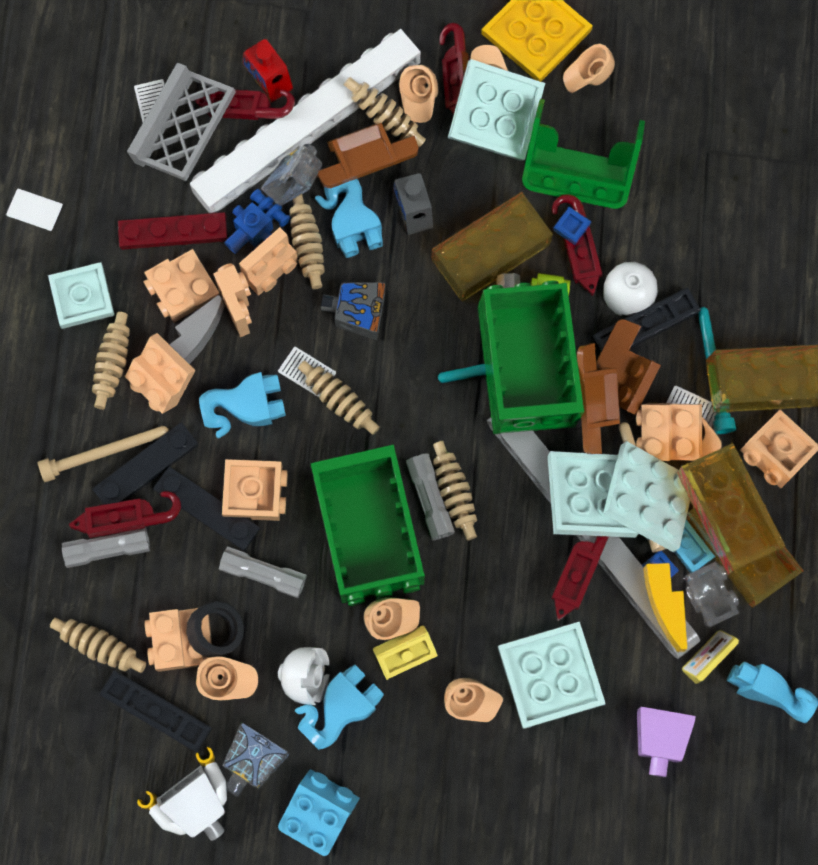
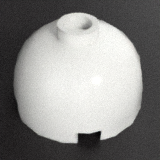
(630, 288)
(304, 676)

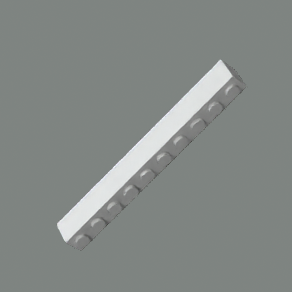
(305, 123)

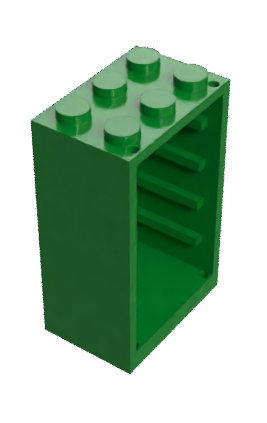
(530, 357)
(368, 525)

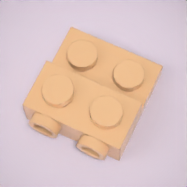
(269, 262)
(180, 285)
(234, 292)
(159, 374)
(671, 430)
(779, 449)
(254, 489)
(170, 642)

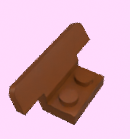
(364, 154)
(633, 371)
(599, 398)

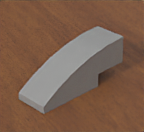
(198, 329)

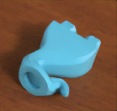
(352, 218)
(245, 402)
(768, 686)
(341, 706)

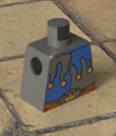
(412, 200)
(357, 307)

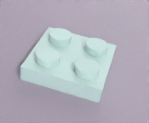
(81, 295)

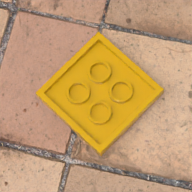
(537, 33)

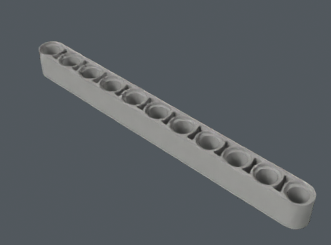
(615, 558)

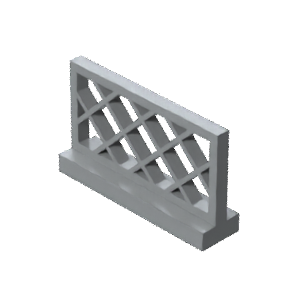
(161, 118)

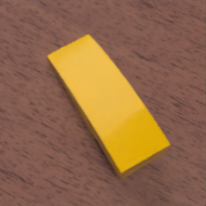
(666, 605)

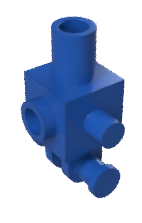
(253, 223)

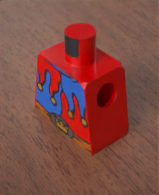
(264, 66)

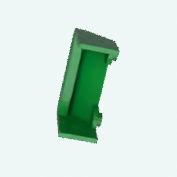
(577, 173)

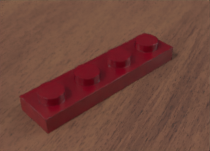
(172, 231)

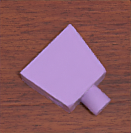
(662, 737)

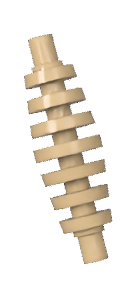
(384, 112)
(307, 241)
(110, 360)
(338, 397)
(454, 490)
(98, 645)

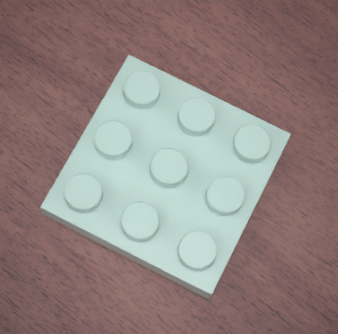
(496, 110)
(580, 493)
(647, 497)
(551, 675)

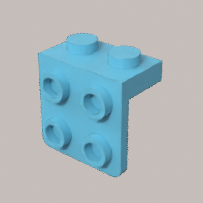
(317, 812)

